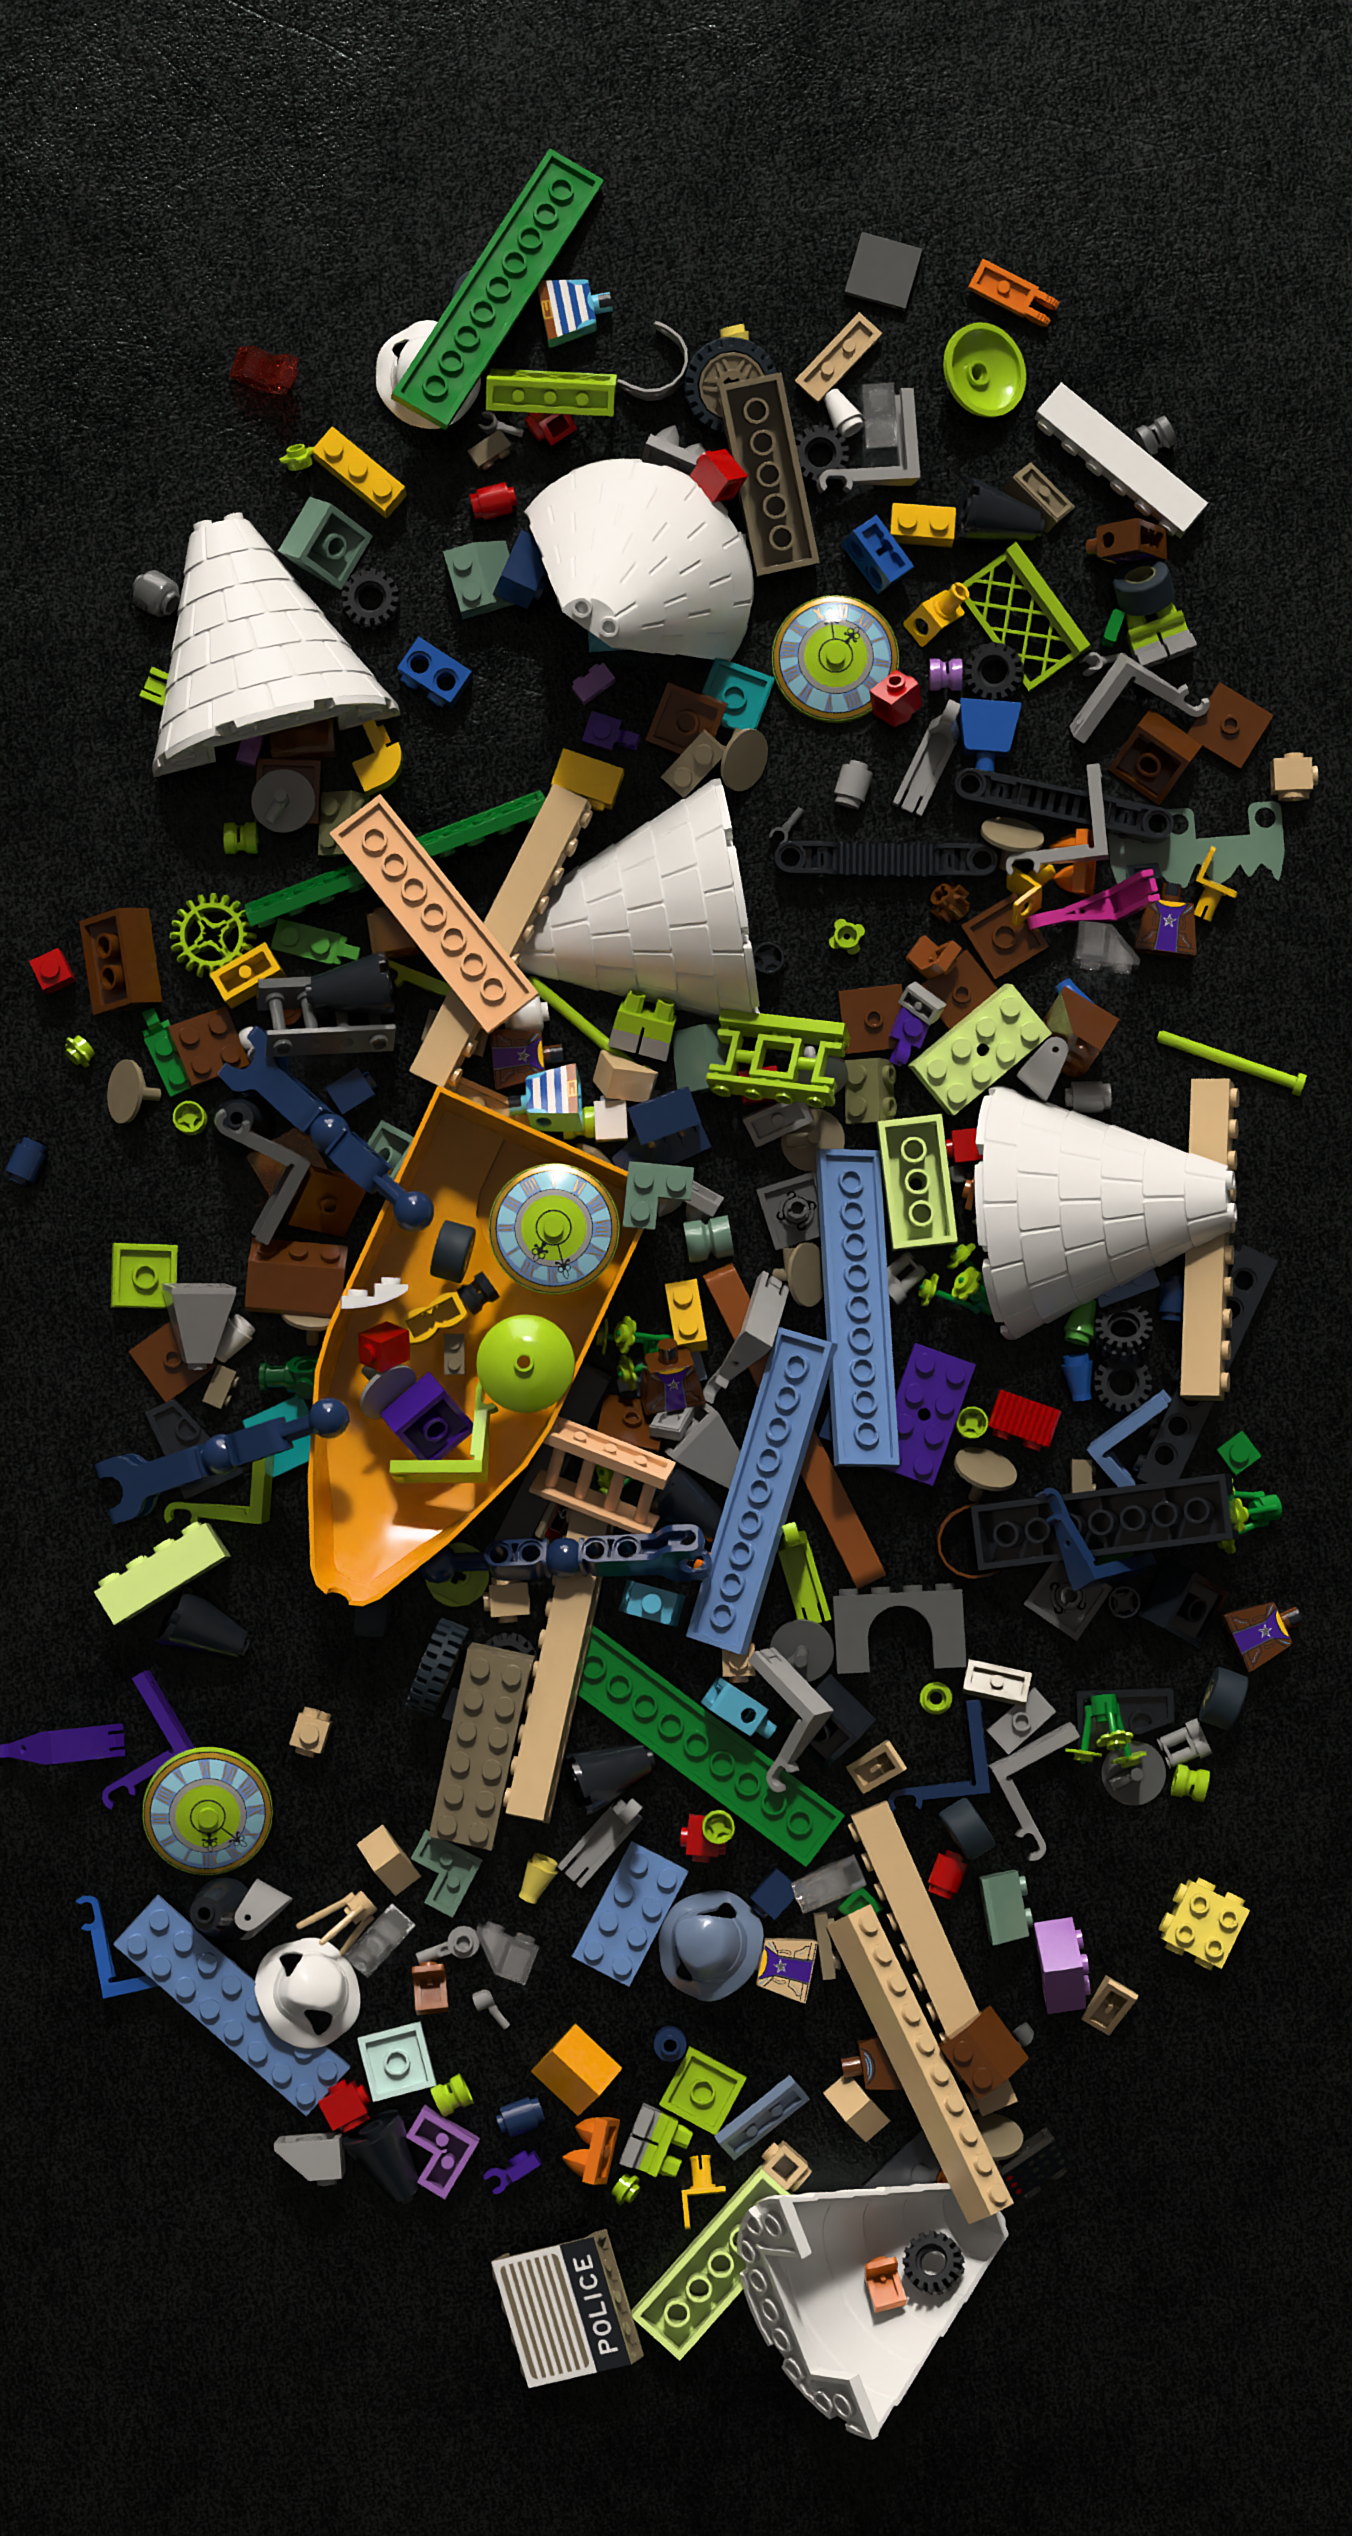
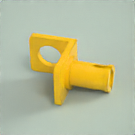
(938, 613)
(1029, 890)
(1212, 892)
(701, 2184)

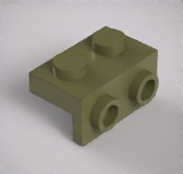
(334, 810)
(870, 1091)

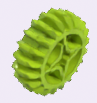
(197, 913)

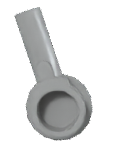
(461, 1943)

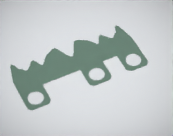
(1182, 852)

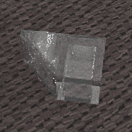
(879, 415)
(1103, 946)
(828, 1883)
(379, 1940)
(507, 1955)

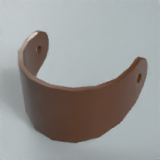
(940, 1530)

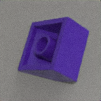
(428, 1420)

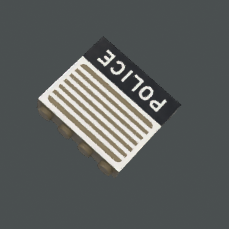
(567, 2310)

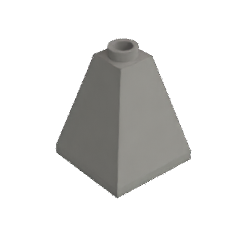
(198, 1318)
(706, 1447)

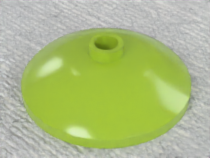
(996, 369)
(549, 1368)

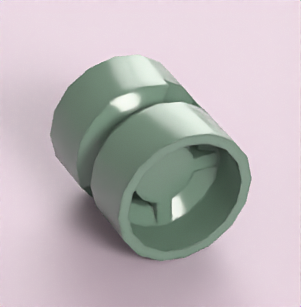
(708, 1239)

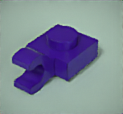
(605, 732)
(909, 1033)
(520, 2166)

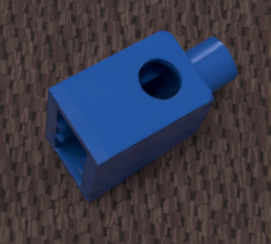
(987, 729)

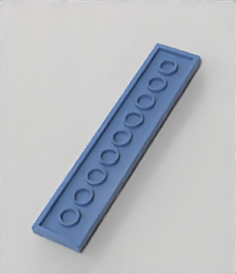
(857, 1308)
(762, 1490)

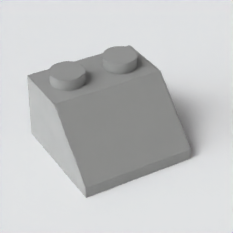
(315, 2156)

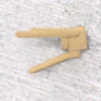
(358, 1910)

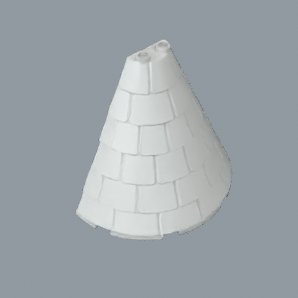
(645, 559)
(253, 653)
(655, 915)
(1081, 1207)
(812, 2297)

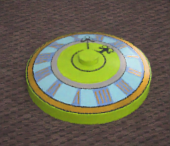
(832, 657)
(554, 1229)
(207, 1810)

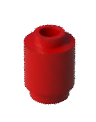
(493, 501)
(947, 1874)

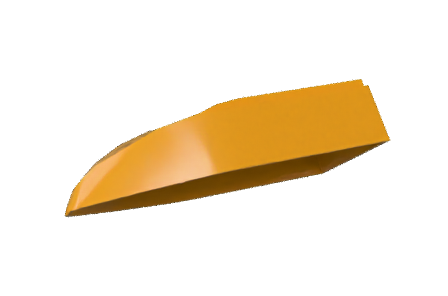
(362, 1522)

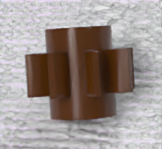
(950, 902)

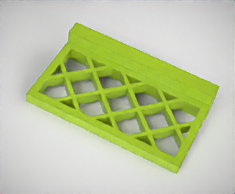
(551, 392)
(1045, 600)

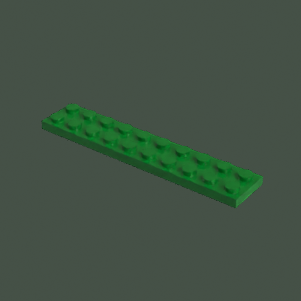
(497, 289)
(438, 842)
(704, 1749)

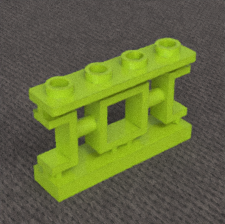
(780, 1034)

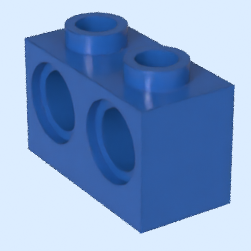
(877, 554)
(439, 667)

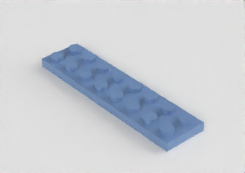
(225, 2003)

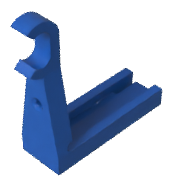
(104, 1958)

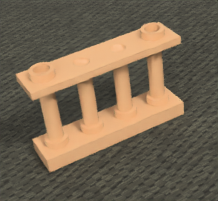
(609, 1453)

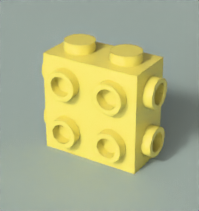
(1203, 1923)

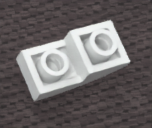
(387, 1290)

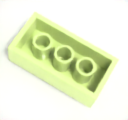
(954, 1068)
(910, 1151)
(162, 1573)

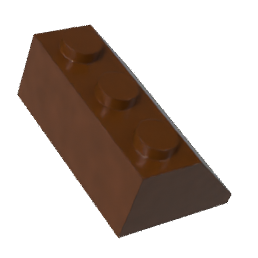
(120, 960)
(1082, 1027)
(296, 1278)

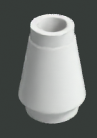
(842, 413)
(234, 1337)

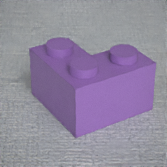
(1062, 1965)
(450, 2149)

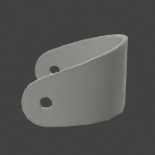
(667, 390)
(1044, 1067)
(262, 1905)

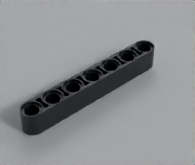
(579, 1408)

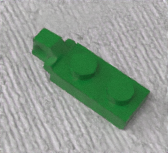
(164, 1054)

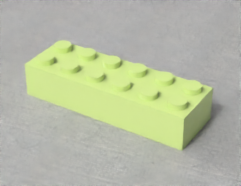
(704, 2275)

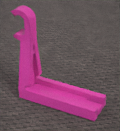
(1107, 906)

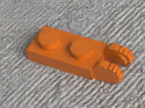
(1011, 292)

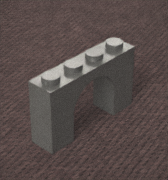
(939, 1608)

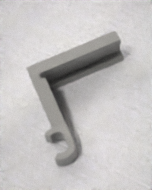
(907, 451)
(1113, 684)
(929, 760)
(1077, 853)
(755, 1335)
(802, 1699)
(1019, 1759)
(602, 1839)

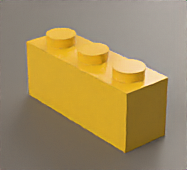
(359, 472)

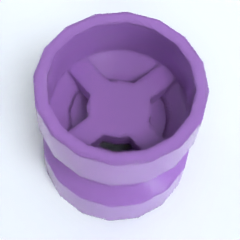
(945, 674)

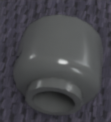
(156, 593)

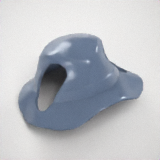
(714, 1949)

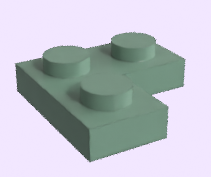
(649, 1182)
(455, 1871)

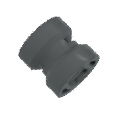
(1156, 436)

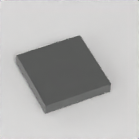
(883, 271)

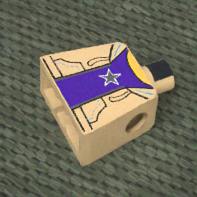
(787, 1966)

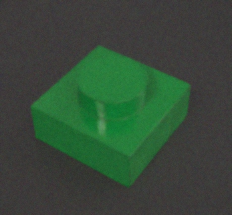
(1238, 1453)

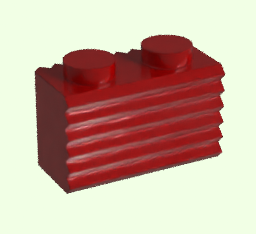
(1023, 1419)

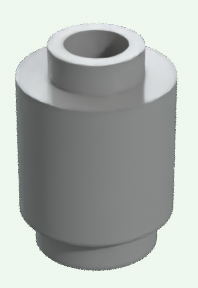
(853, 784)
(1088, 1097)

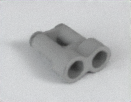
(899, 1289)
(1195, 1738)

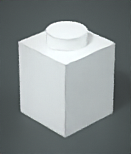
(610, 1120)

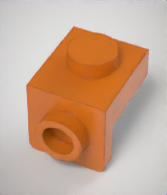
(884, 2284)

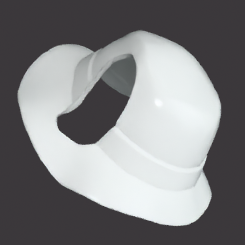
(389, 373)
(319, 1982)

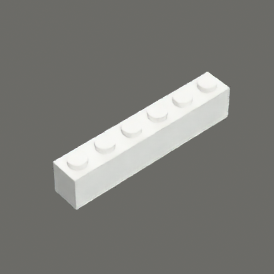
(1120, 461)

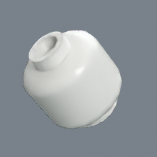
(530, 1017)

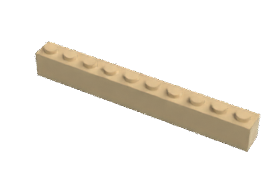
(510, 923)
(1207, 1265)
(555, 1683)
(922, 1933)
(920, 2065)

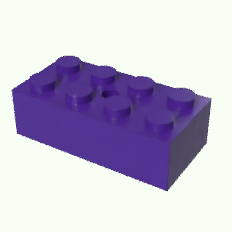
(933, 1383)

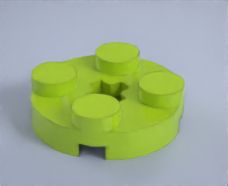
(464, 1591)

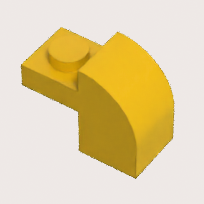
(382, 767)

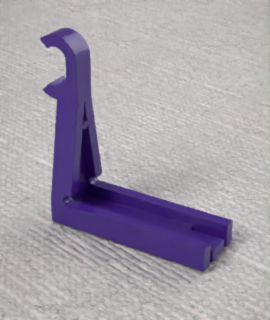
(171, 1728)
(67, 1745)

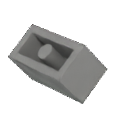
(922, 1003)

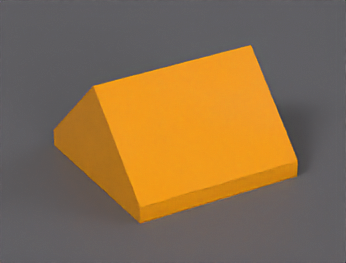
(576, 2070)

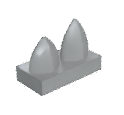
(665, 450)
(702, 1206)

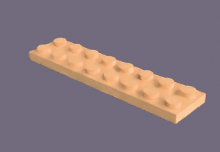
(434, 914)

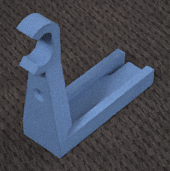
(1108, 1459)

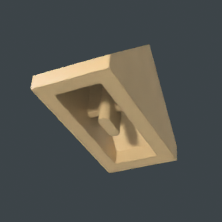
(623, 1078)
(876, 1767)
(388, 1860)
(1109, 2005)
(856, 2107)

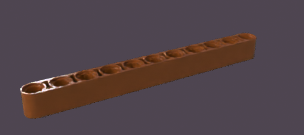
(817, 1468)

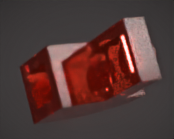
(264, 369)

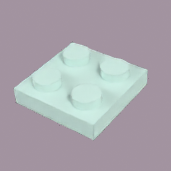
(396, 2061)

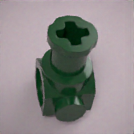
(296, 1376)

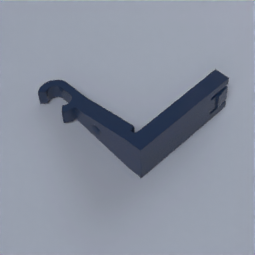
(1077, 1556)
(961, 1788)

